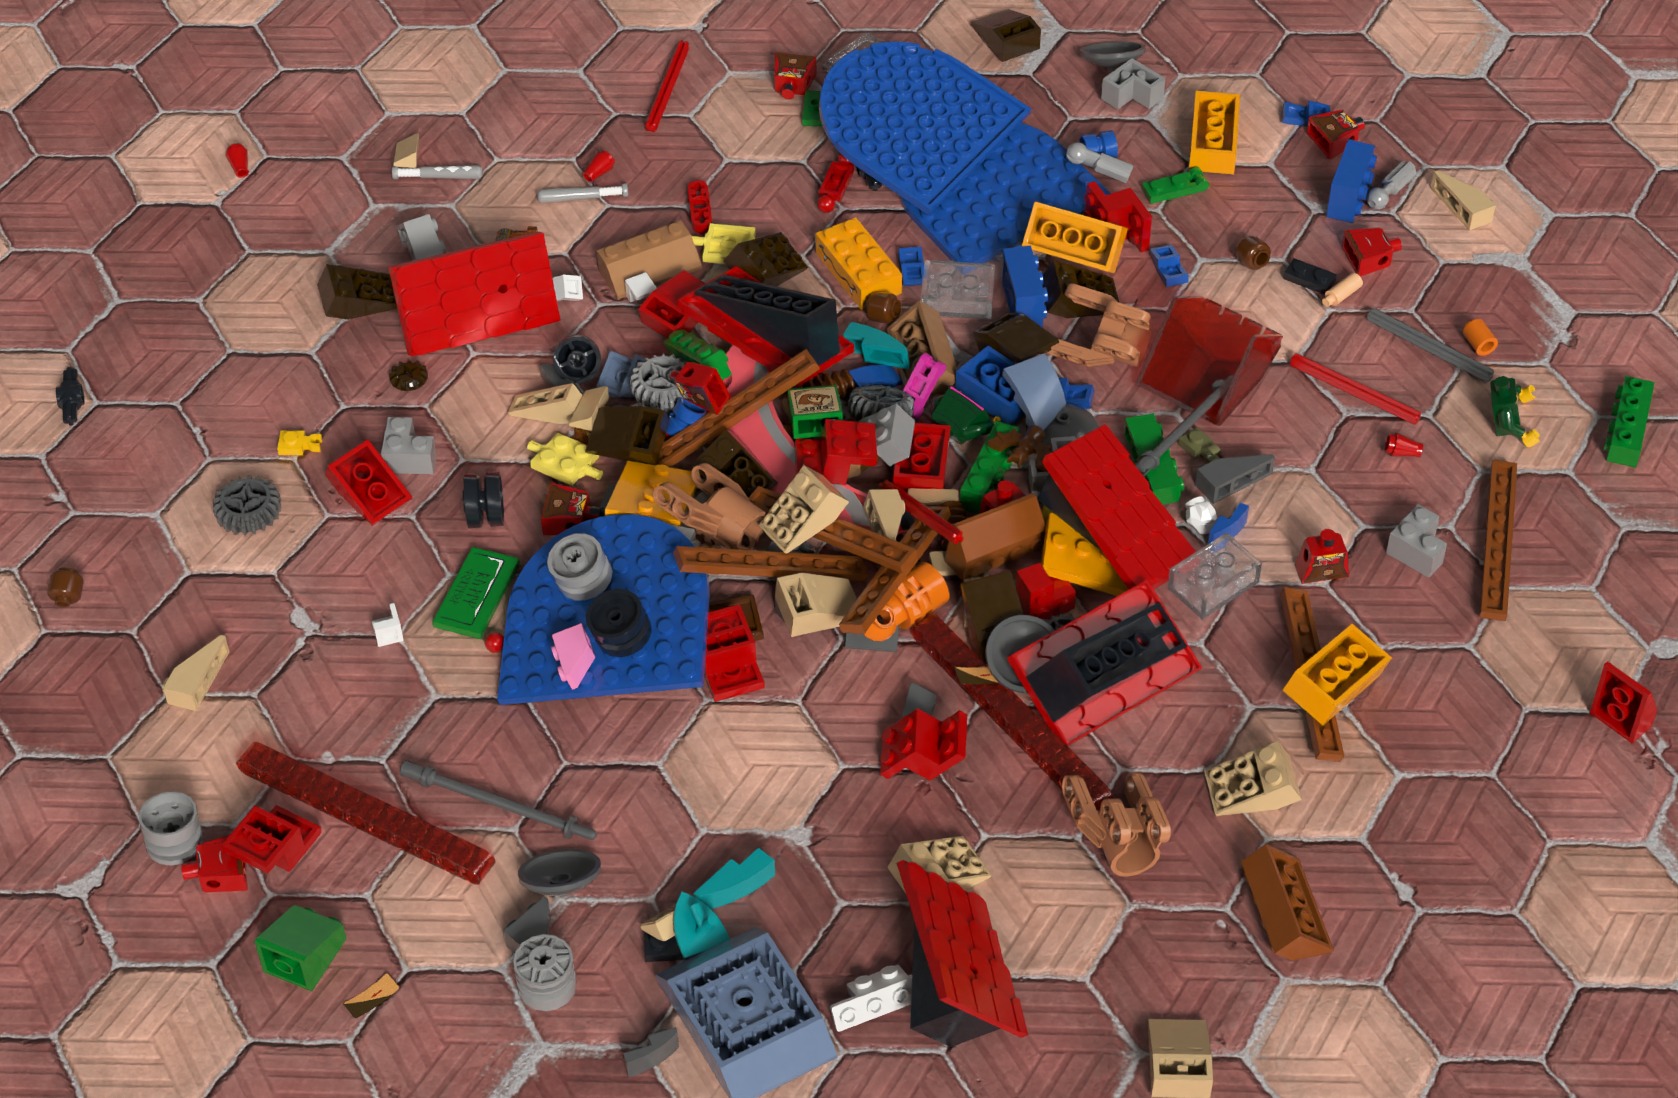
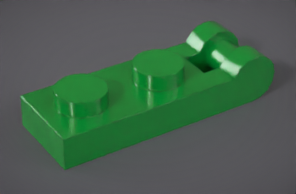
(1175, 186)

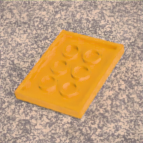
(636, 486)
(1077, 560)

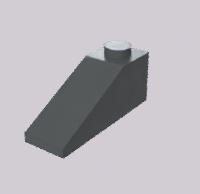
(1231, 475)

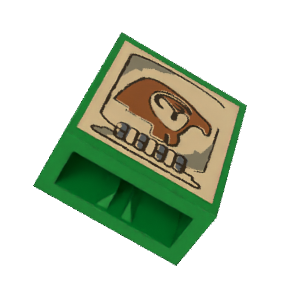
(811, 407)

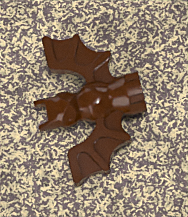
(1026, 445)

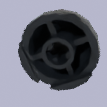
(577, 358)

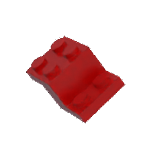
(1121, 209)
(839, 447)
(730, 655)
(923, 744)
(271, 839)

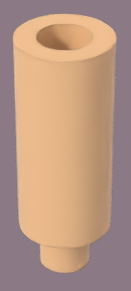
(1342, 290)

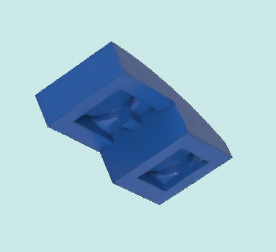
(1299, 115)
(911, 265)
(1168, 265)
(876, 375)
(1077, 394)
(1231, 526)

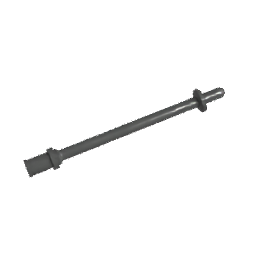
(1150, 460)
(428, 776)

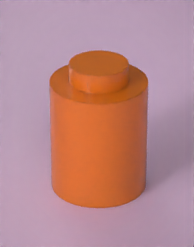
(1480, 337)

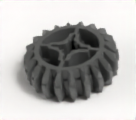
(871, 399)
(247, 505)

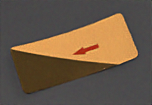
(975, 675)
(372, 996)

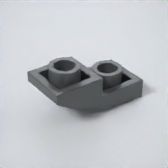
(661, 1046)

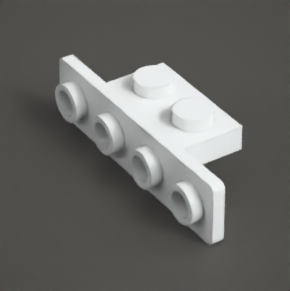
(873, 997)

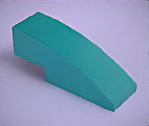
(877, 346)
(737, 880)

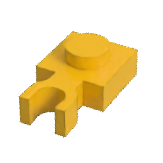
(296, 442)

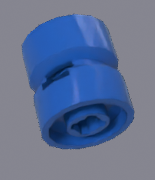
(1104, 143)
(684, 416)

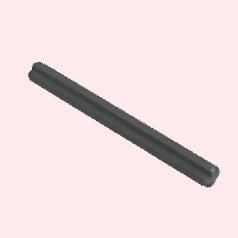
(1430, 345)

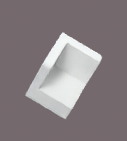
(568, 287)
(639, 287)
(388, 629)

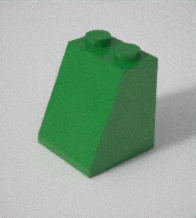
(300, 946)

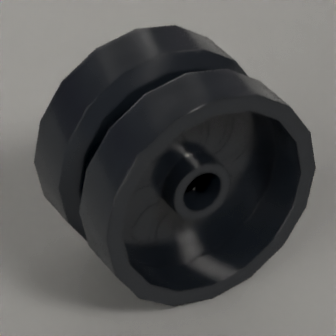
(480, 500)
(618, 623)

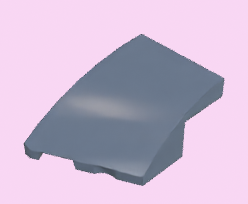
(617, 374)
(1036, 390)

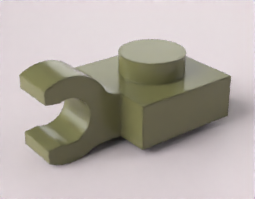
(1198, 444)

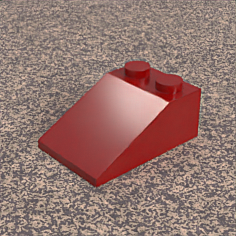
(927, 459)
(367, 483)
(1623, 704)

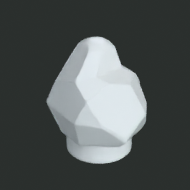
(1200, 515)

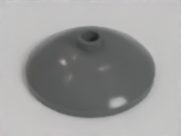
(1112, 53)
(1070, 422)
(1006, 640)
(559, 872)

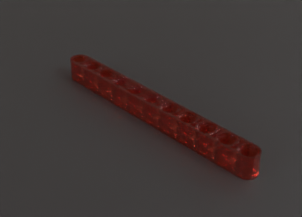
(1007, 709)
(366, 813)

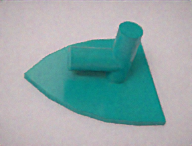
(696, 926)

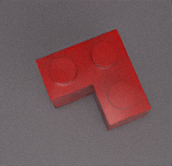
(1043, 594)

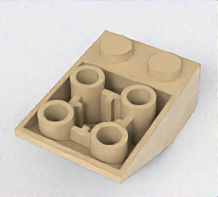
(803, 510)
(813, 601)
(1253, 782)
(947, 857)
(1180, 1058)

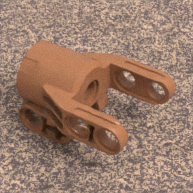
(1120, 337)
(722, 517)
(1126, 834)

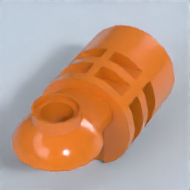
(916, 597)

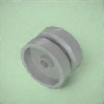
(579, 567)

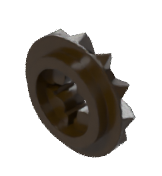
(405, 382)

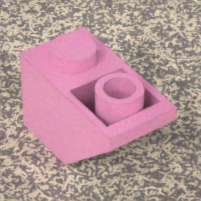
(574, 652)

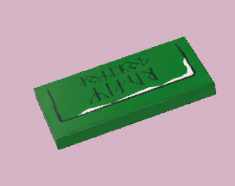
(476, 593)

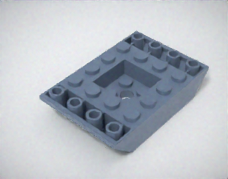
(755, 1044)

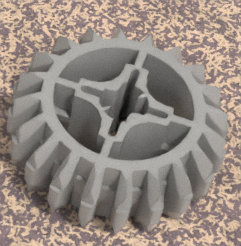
(652, 383)

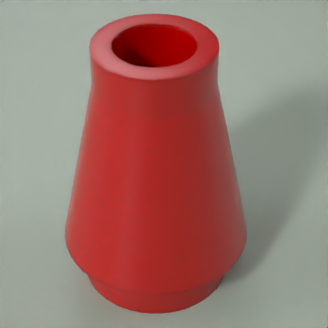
(238, 158)
(599, 165)
(1402, 446)

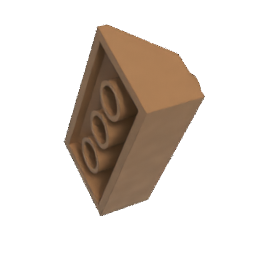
(658, 253)
(921, 333)

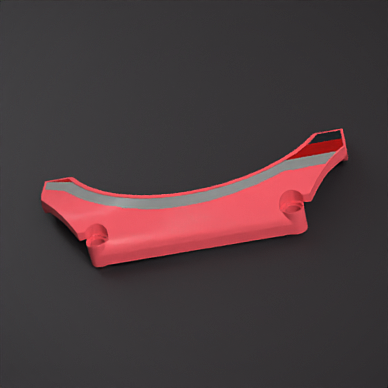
(775, 448)

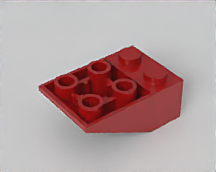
(661, 307)

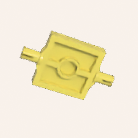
(722, 240)
(564, 459)

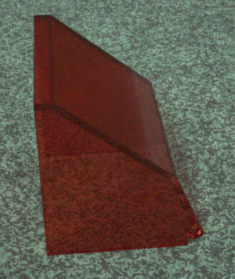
(1202, 346)

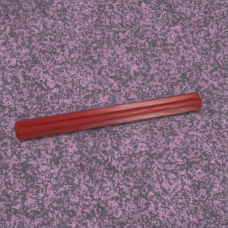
(667, 86)
(1355, 388)
(926, 515)

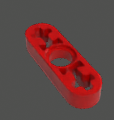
(703, 199)

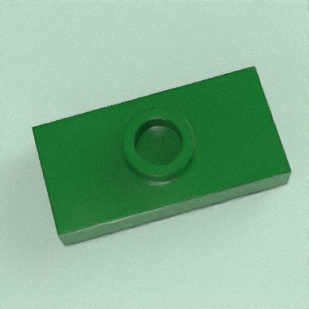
(811, 113)

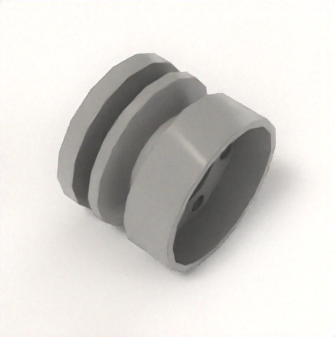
(170, 828)
(545, 972)

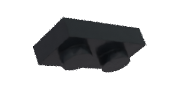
(1309, 276)
(662, 950)

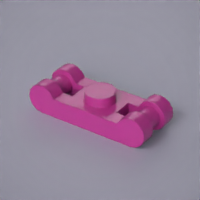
(921, 385)

